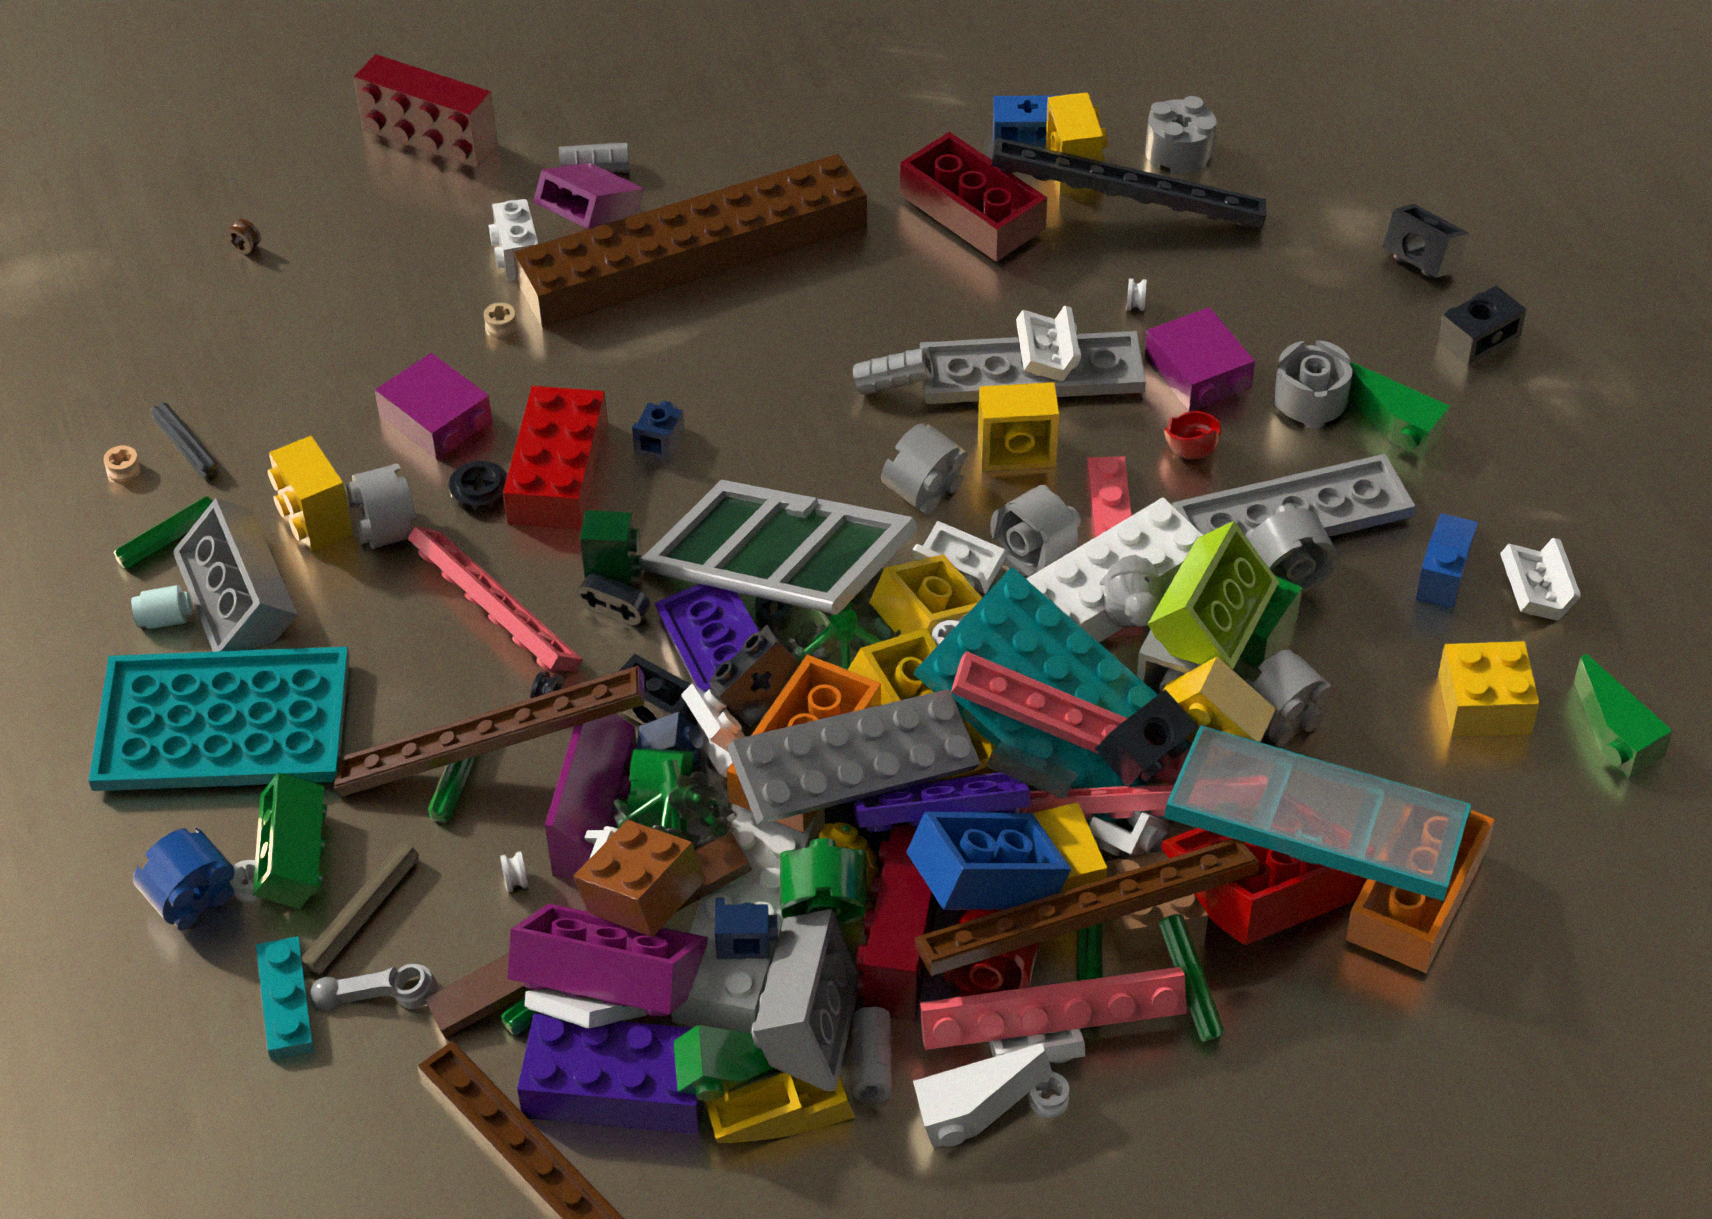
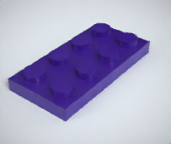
(706, 628)
(961, 794)

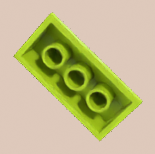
(1214, 599)

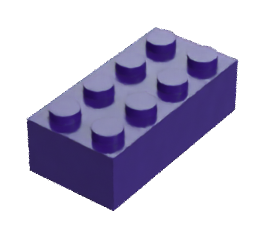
(606, 1076)

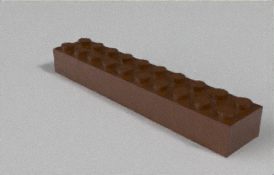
(690, 239)

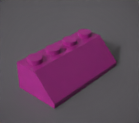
(589, 782)
(604, 960)

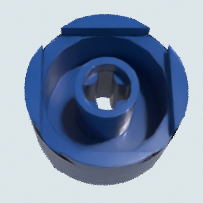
(184, 877)

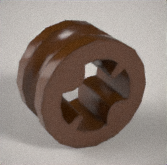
(243, 236)

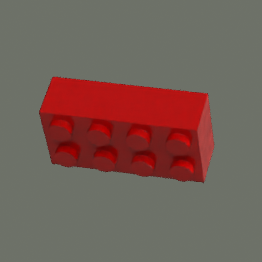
(555, 457)

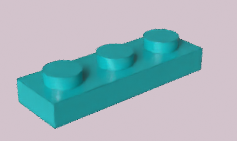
(284, 998)

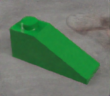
(1398, 411)
(1622, 725)
(717, 1062)

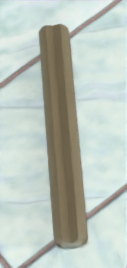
(360, 908)

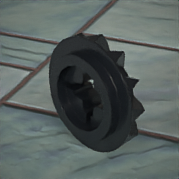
(468, 477)

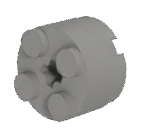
(1180, 135)
(1313, 382)
(924, 467)
(382, 505)
(1035, 530)
(1295, 546)
(1294, 691)

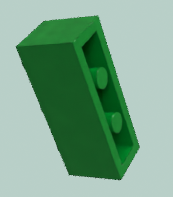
(289, 841)

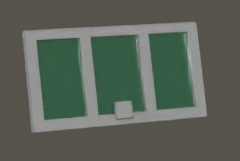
(780, 546)

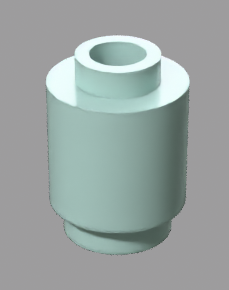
(161, 607)

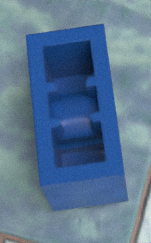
(1021, 119)

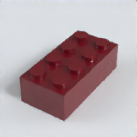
(426, 110)
(972, 197)
(902, 910)

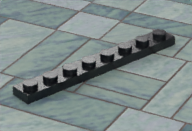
(1129, 182)

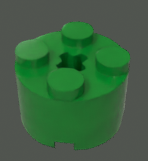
(647, 776)
(823, 880)

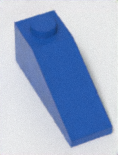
(1446, 560)

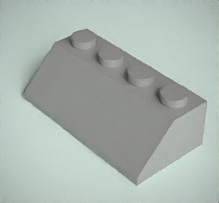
(234, 579)
(808, 1000)

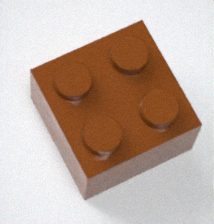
(639, 878)

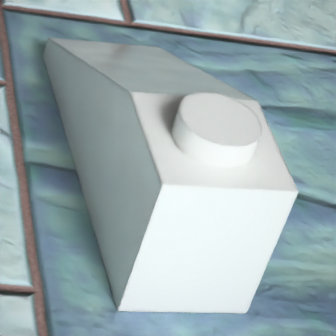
(973, 1096)

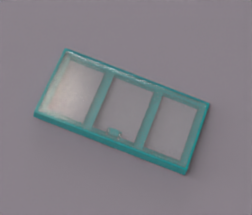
(1319, 812)

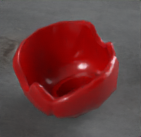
(1193, 435)

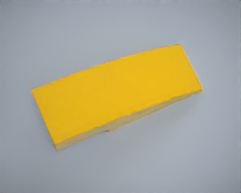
(777, 1109)

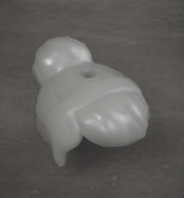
(1128, 596)

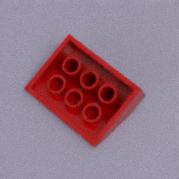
(1274, 899)

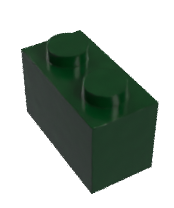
(611, 546)

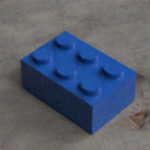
(986, 859)

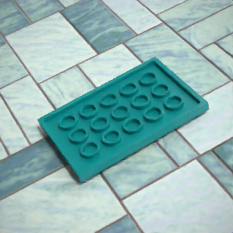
(1035, 638)
(220, 718)

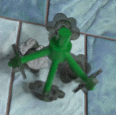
(843, 627)
(686, 799)

